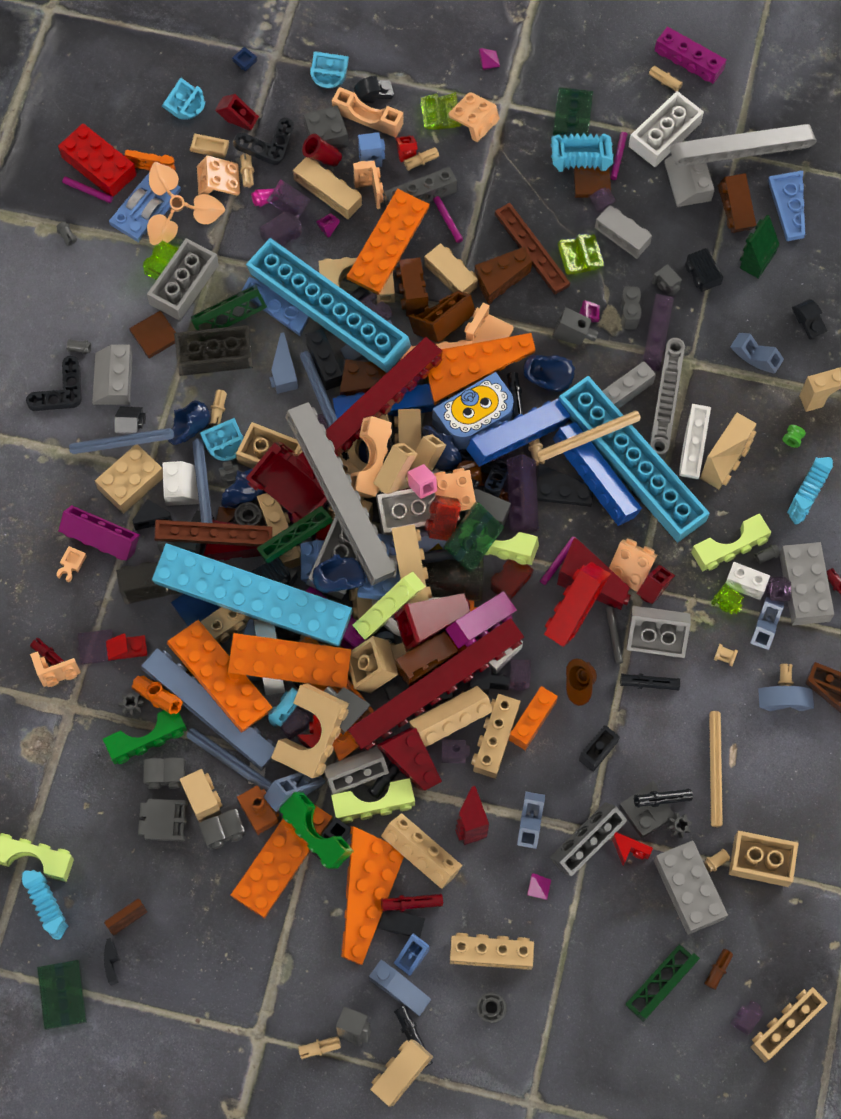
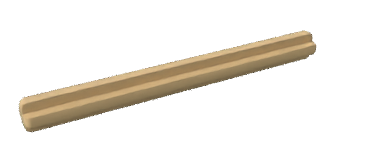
(588, 436)
(715, 769)

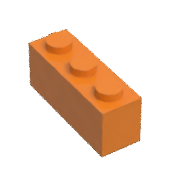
(533, 718)

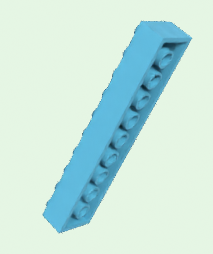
(329, 305)
(636, 462)
(252, 595)

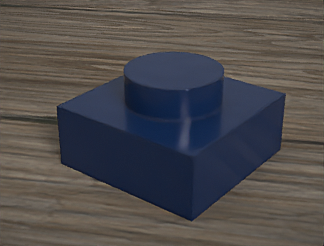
(244, 59)

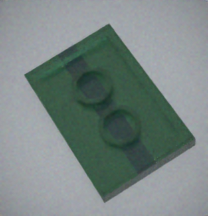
(572, 112)
(473, 537)
(61, 994)

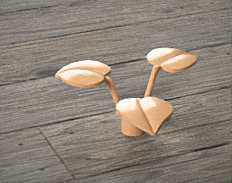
(160, 228)

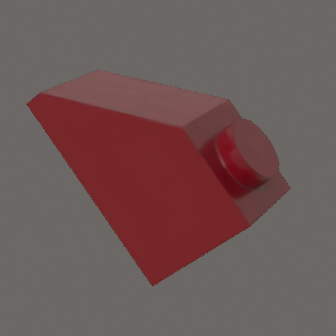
(236, 112)
(655, 584)

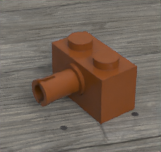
(258, 809)

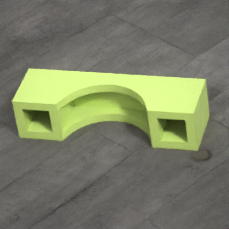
(519, 548)
(711, 553)
(388, 605)
(398, 797)
(55, 863)

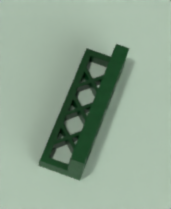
(229, 304)
(294, 534)
(669, 986)

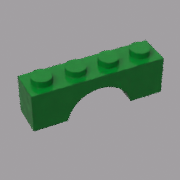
(123, 747)
(299, 812)

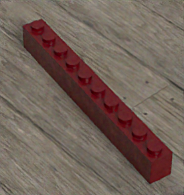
(379, 398)
(435, 684)

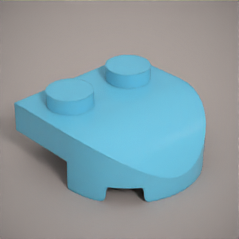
(329, 69)
(184, 100)
(223, 440)
(284, 708)

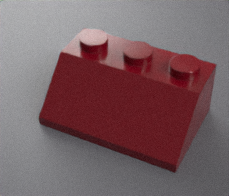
(472, 819)

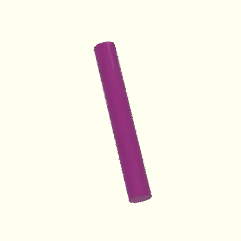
(618, 156)
(84, 188)
(456, 234)
(557, 562)

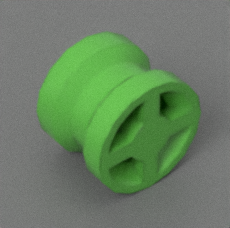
(794, 436)

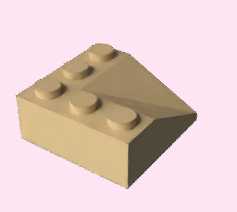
(728, 450)

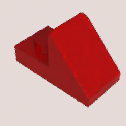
(406, 147)
(126, 647)
(311, 740)
(625, 845)

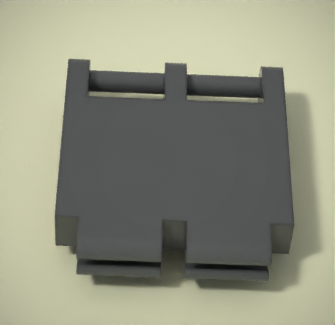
(162, 820)

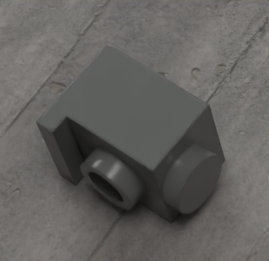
(667, 280)

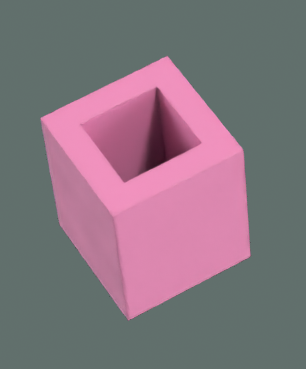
(422, 481)

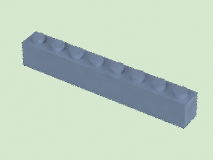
(201, 704)

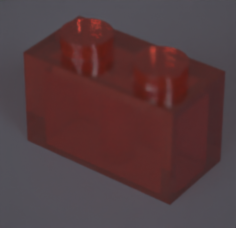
(443, 517)
(511, 578)

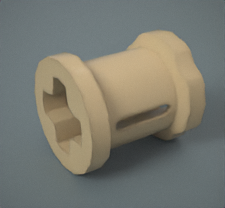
(726, 655)

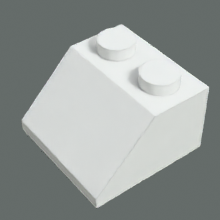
(179, 483)

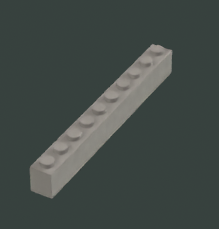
(340, 493)

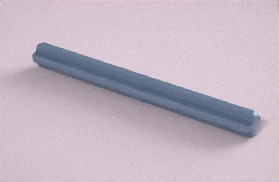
(318, 388)
(121, 441)
(202, 481)
(228, 759)

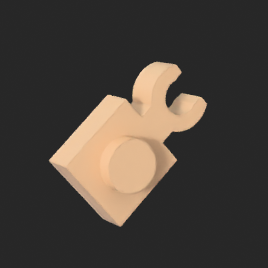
(71, 561)

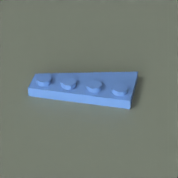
(788, 198)
(279, 307)

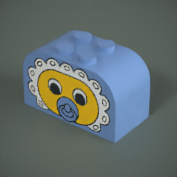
(474, 410)

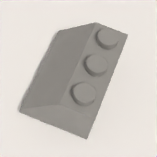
(689, 183)
(113, 375)
(658, 631)

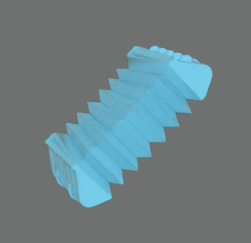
(581, 151)
(810, 489)
(45, 903)

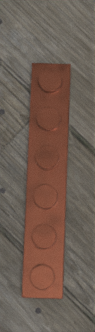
(525, 238)
(212, 533)

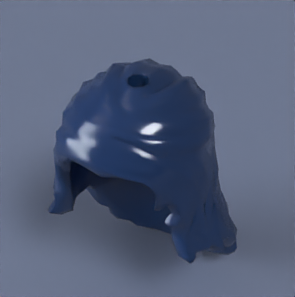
(556, 371)
(189, 421)
(450, 456)
(240, 491)
(338, 574)

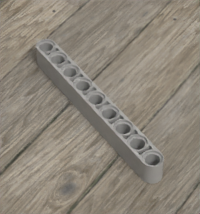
(742, 145)

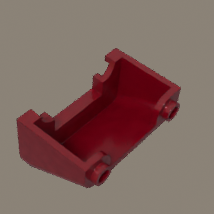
(286, 483)

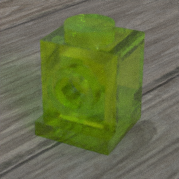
(728, 600)

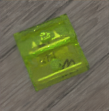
(437, 110)
(580, 254)

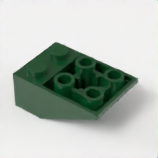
(759, 248)

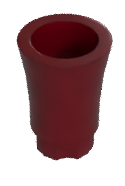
(320, 150)

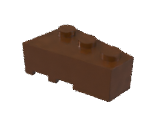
(737, 203)
(502, 272)
(412, 286)
(444, 317)
(359, 377)
(425, 658)
(825, 683)

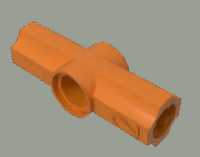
(157, 694)

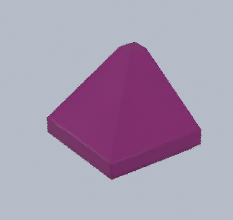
(488, 59)
(328, 224)
(590, 310)
(539, 886)

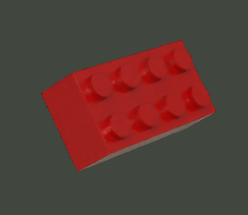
(97, 160)
(576, 603)

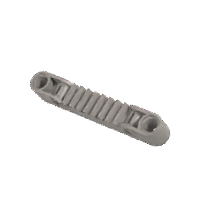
(667, 396)

